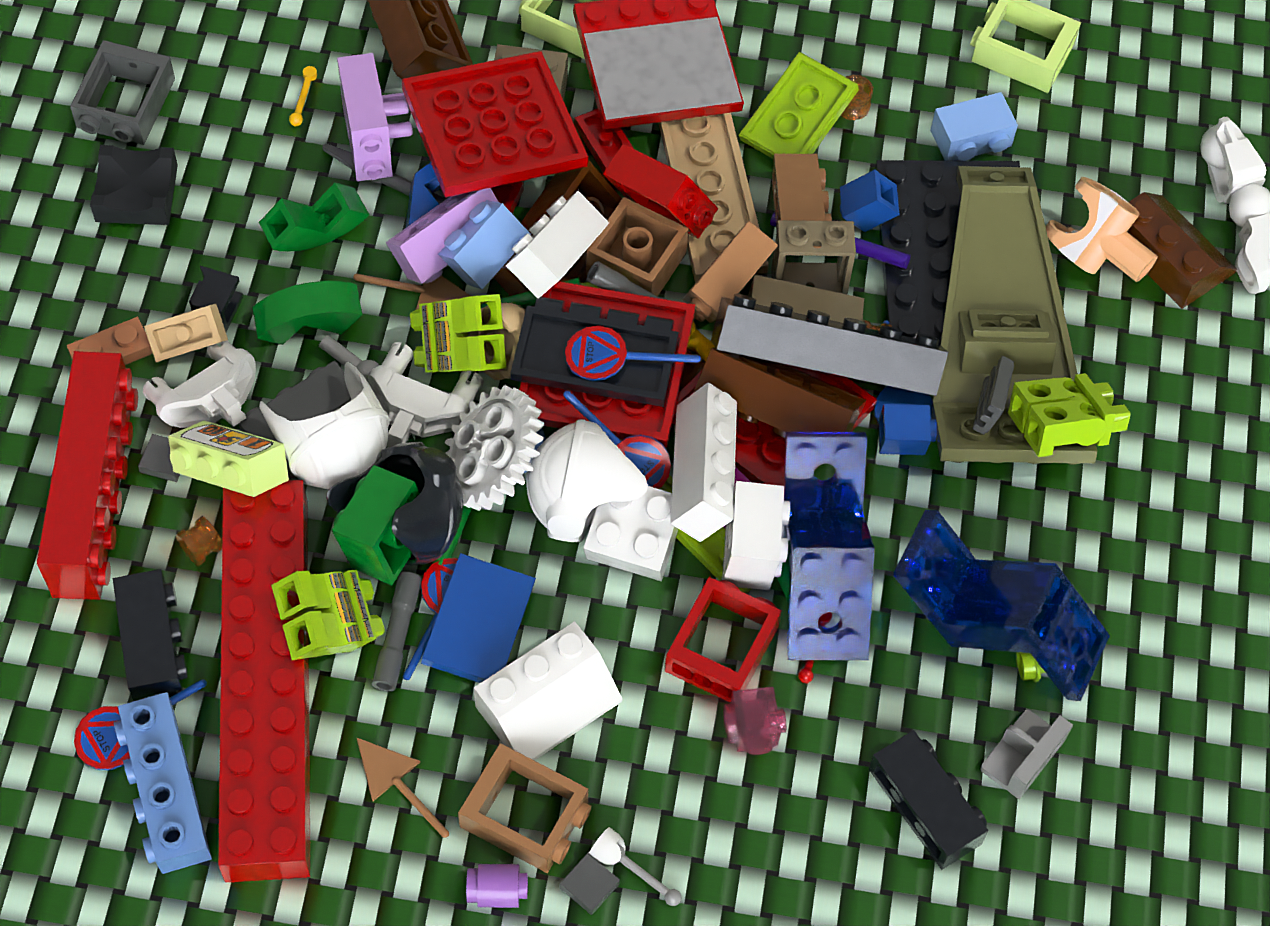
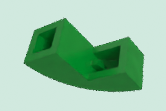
(302, 227)
(318, 304)

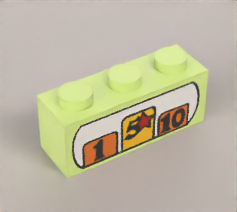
(228, 458)

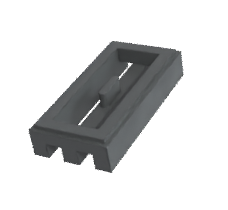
(993, 395)

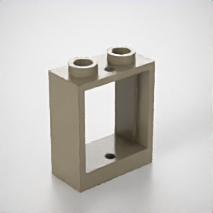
(799, 237)

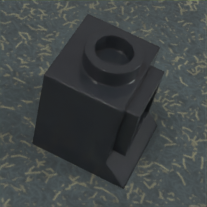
(220, 290)

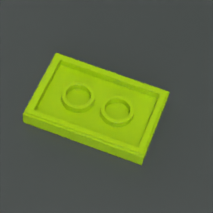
(799, 109)

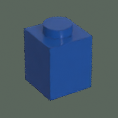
(869, 200)
(906, 429)

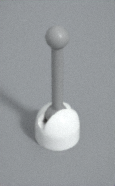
(611, 849)

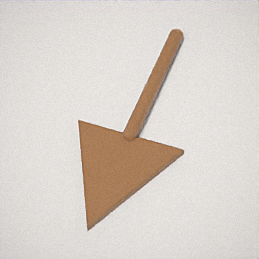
(434, 291)
(386, 769)

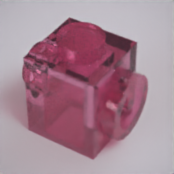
(754, 720)

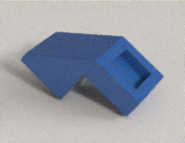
(420, 198)

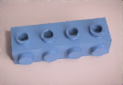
(163, 783)

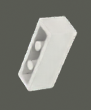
(556, 243)

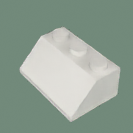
(547, 693)

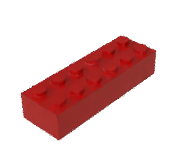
(87, 476)

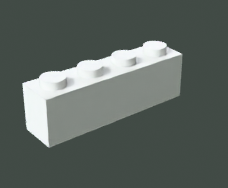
(704, 462)

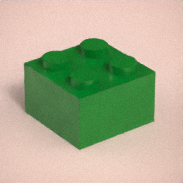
(366, 525)

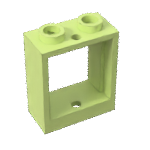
(548, 28)
(1018, 63)

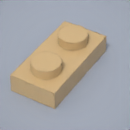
(186, 332)

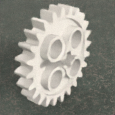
(495, 445)

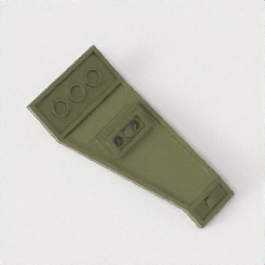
(1000, 305)

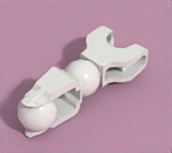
(1238, 180)

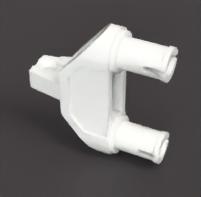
(209, 394)
(416, 406)

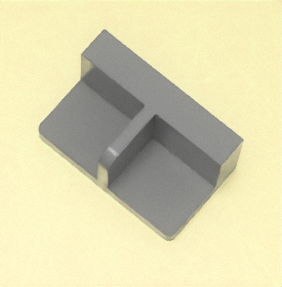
(1025, 751)

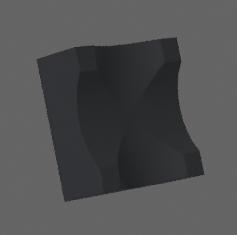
(134, 186)

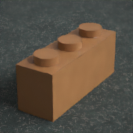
(798, 188)

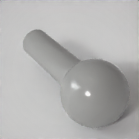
(343, 355)

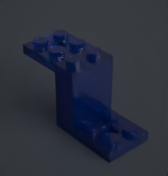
(827, 547)
(1002, 605)

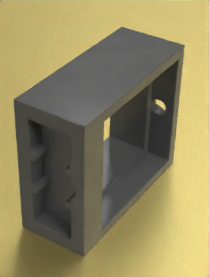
(128, 64)

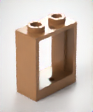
(730, 271)
(474, 810)

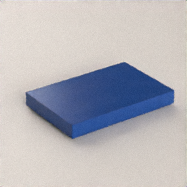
(478, 619)

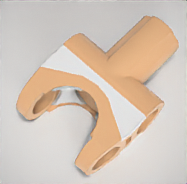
(1104, 234)

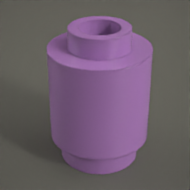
(496, 885)

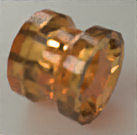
(860, 108)
(199, 541)

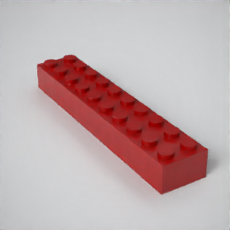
(263, 691)

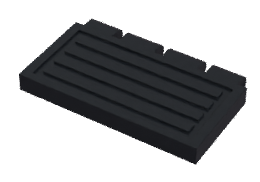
(546, 333)

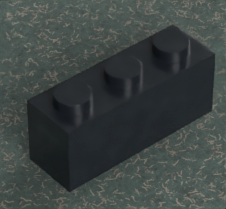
(149, 634)
(929, 799)

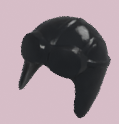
(434, 516)

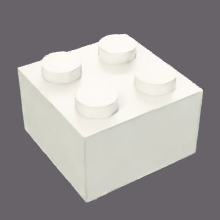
(634, 534)
(755, 536)

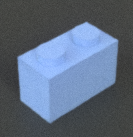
(974, 127)
(483, 243)

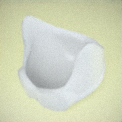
(335, 443)
(575, 475)

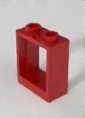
(661, 189)
(705, 672)

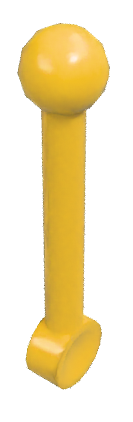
(309, 75)

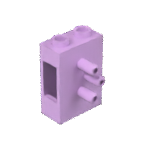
(366, 116)

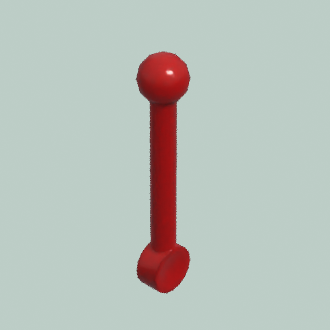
(805, 674)

